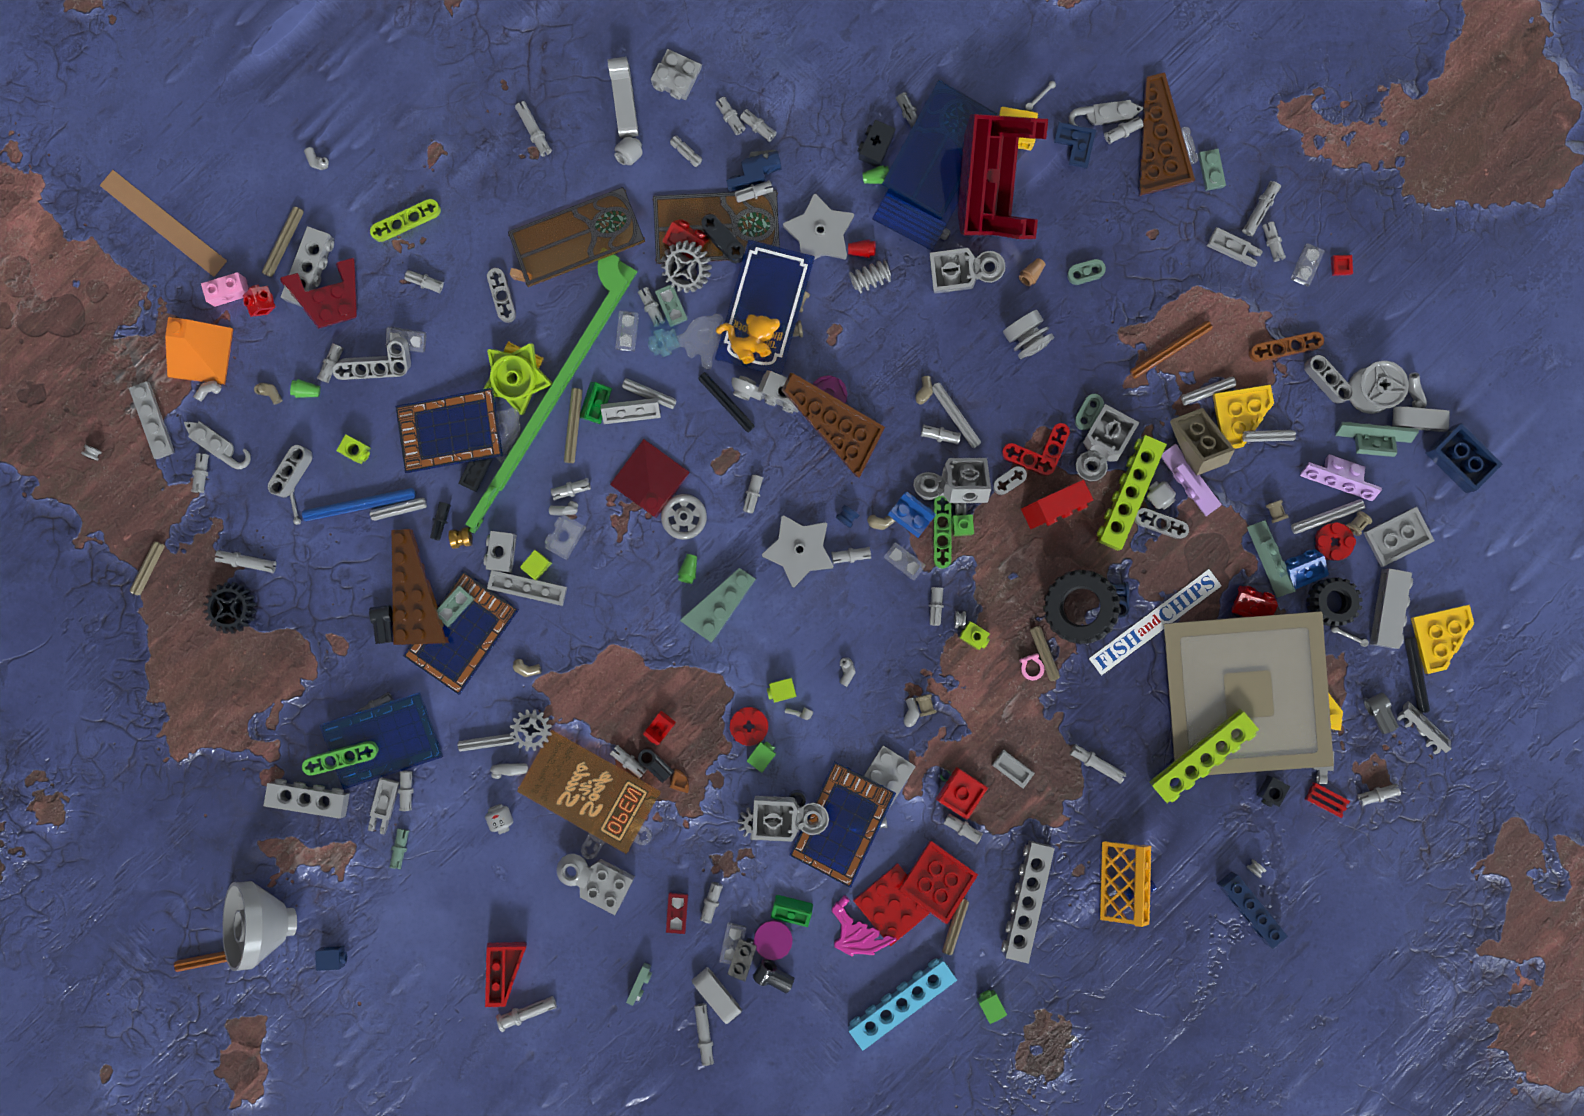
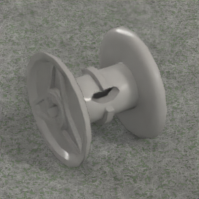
(1378, 387)

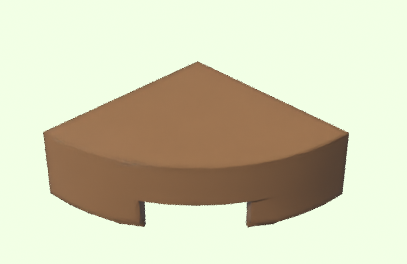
(517, 275)

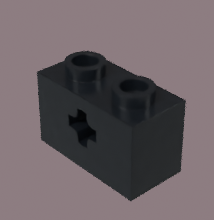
(883, 135)

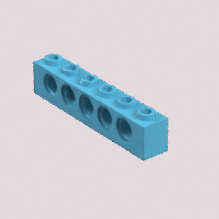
(866, 1037)

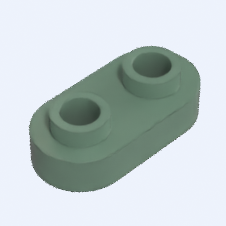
(1085, 271)
(1088, 412)

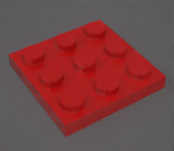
(938, 882)
(888, 907)

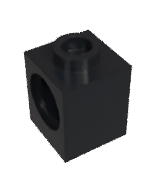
(1281, 791)

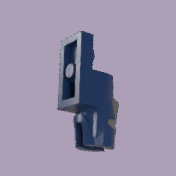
(754, 169)

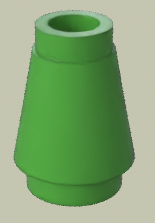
(875, 175)
(304, 389)
(687, 571)

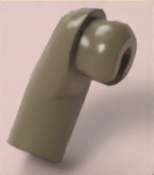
(268, 390)
(926, 390)
(880, 523)
(520, 668)

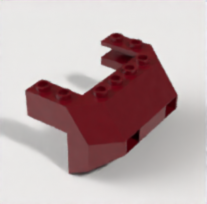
(989, 175)

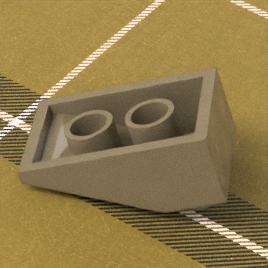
(1201, 441)

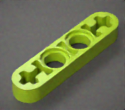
(403, 216)

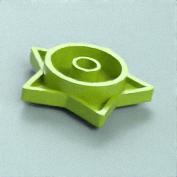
(529, 377)

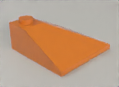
(197, 350)

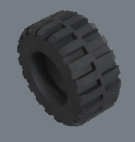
(1082, 580)

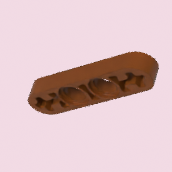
(1285, 344)

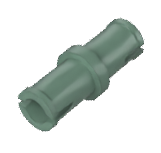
(399, 848)

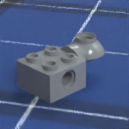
(960, 269)
(768, 389)
(1105, 442)
(961, 481)
(782, 817)
(598, 884)

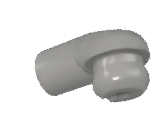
(315, 162)
(205, 388)
(571, 509)
(848, 670)
(912, 714)

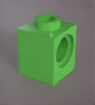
(962, 525)
(762, 756)
(991, 1006)

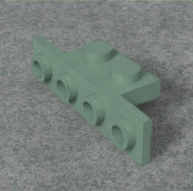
(1376, 438)
(1271, 559)

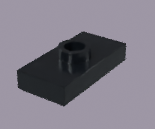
(474, 474)

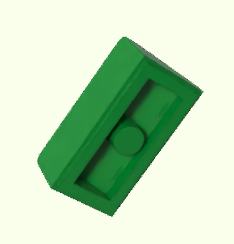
(595, 396)
(792, 910)

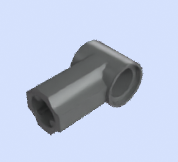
(1379, 708)

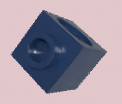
(330, 958)

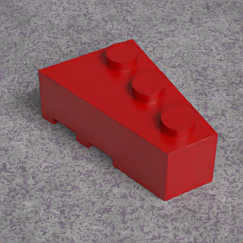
(1057, 504)
(501, 969)

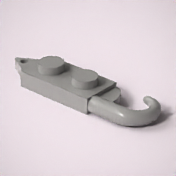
(1107, 112)
(215, 444)

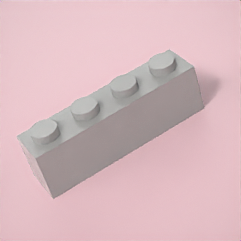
(1391, 608)

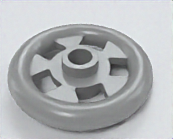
(684, 500)

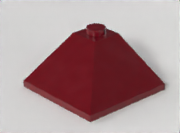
(649, 478)

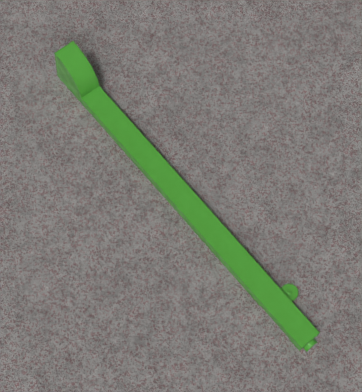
(615, 279)

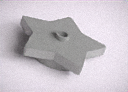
(816, 217)
(799, 564)

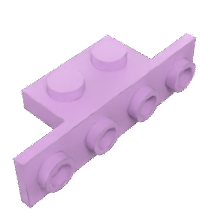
(1342, 476)
(1194, 485)

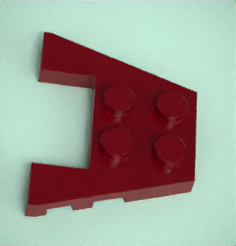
(329, 303)

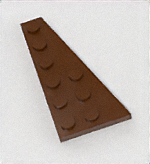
(1163, 148)
(841, 426)
(413, 599)

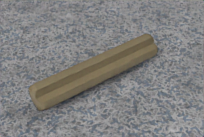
(147, 568)
(1045, 653)
(955, 927)

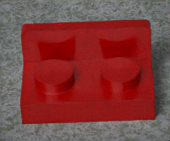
(681, 231)
(1254, 603)

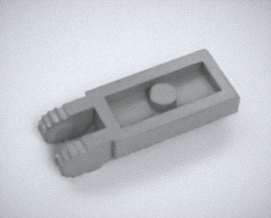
(1233, 246)
(383, 803)

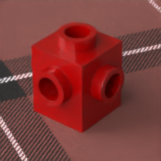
(258, 300)

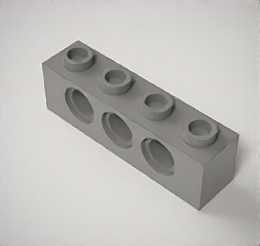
(305, 257)
(276, 798)

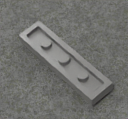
(151, 420)
(527, 588)

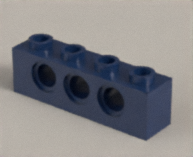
(1252, 910)

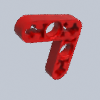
(1044, 457)

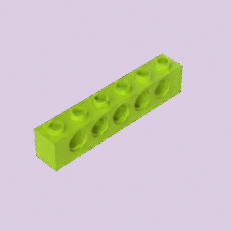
(1154, 450)
(1207, 745)

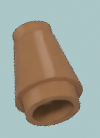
(1032, 272)

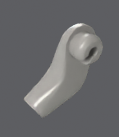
(1416, 391)
(508, 769)

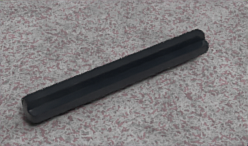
(726, 402)
(1417, 674)

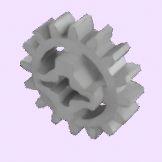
(532, 721)

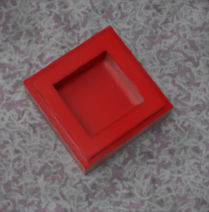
(1342, 265)

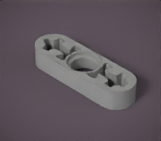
(502, 280)
(1172, 533)

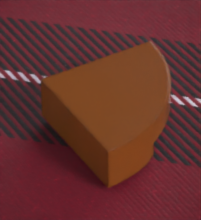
(680, 781)

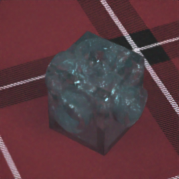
(663, 342)

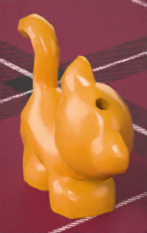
(759, 330)

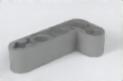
(623, 97)
(371, 363)

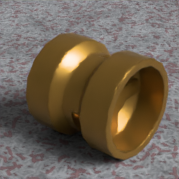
(460, 537)

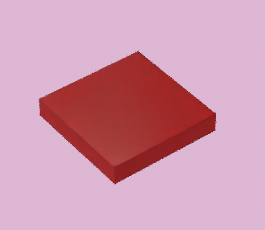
(961, 793)

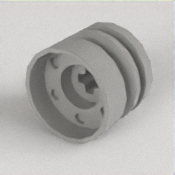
(1028, 334)

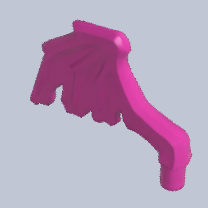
(856, 937)

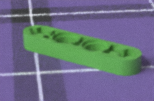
(941, 531)
(339, 755)

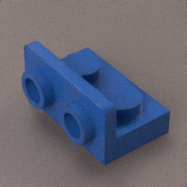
(912, 514)
(1306, 568)

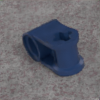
(1124, 597)

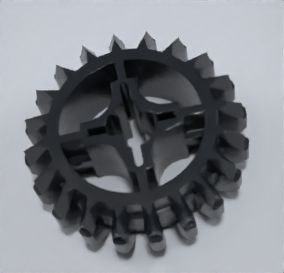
(218, 616)

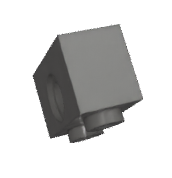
(507, 542)

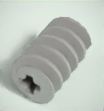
(870, 276)

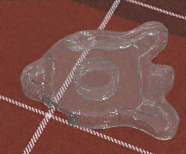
(702, 338)
(509, 430)

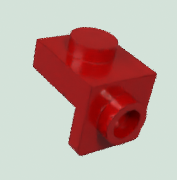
(659, 728)

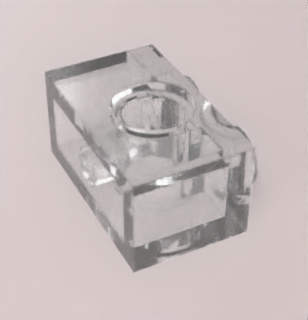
(574, 531)

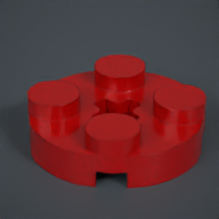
(1338, 531)
(740, 719)

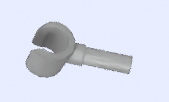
(806, 713)

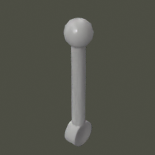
(1029, 106)
(296, 520)
(1364, 642)

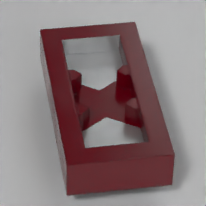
(677, 913)

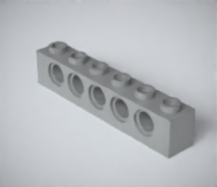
(1022, 950)

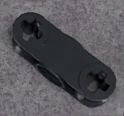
(723, 238)

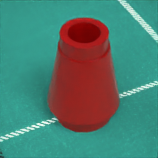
(862, 248)

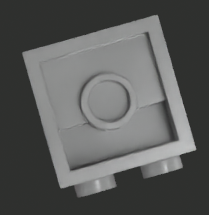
(675, 75)

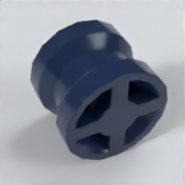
(847, 516)

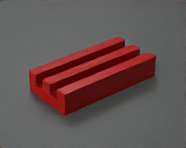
(1342, 807)

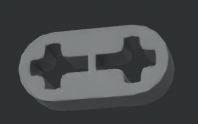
(1012, 484)

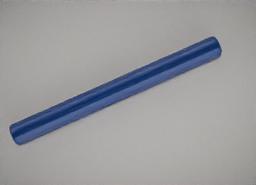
(358, 504)

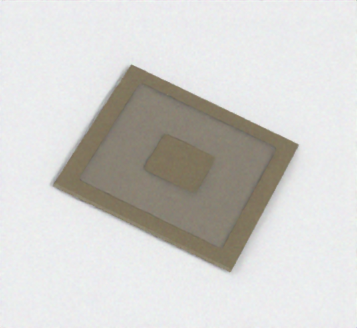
(1268, 670)

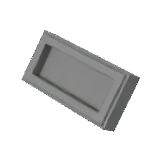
(1013, 769)

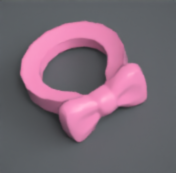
(1024, 662)

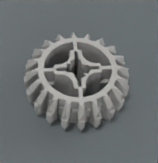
(681, 261)

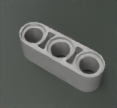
(1337, 381)
(1421, 418)
(281, 475)
(716, 995)

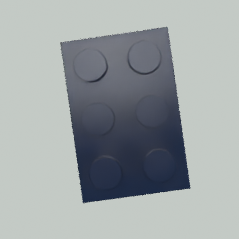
(1464, 458)

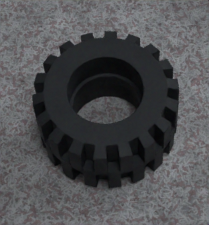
(1349, 598)

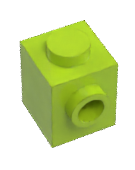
(974, 636)

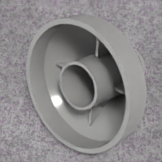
(253, 924)

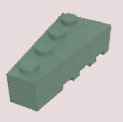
(716, 609)

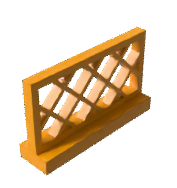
(1140, 888)

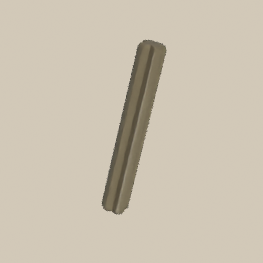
(282, 241)
(573, 424)

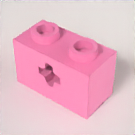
(225, 289)

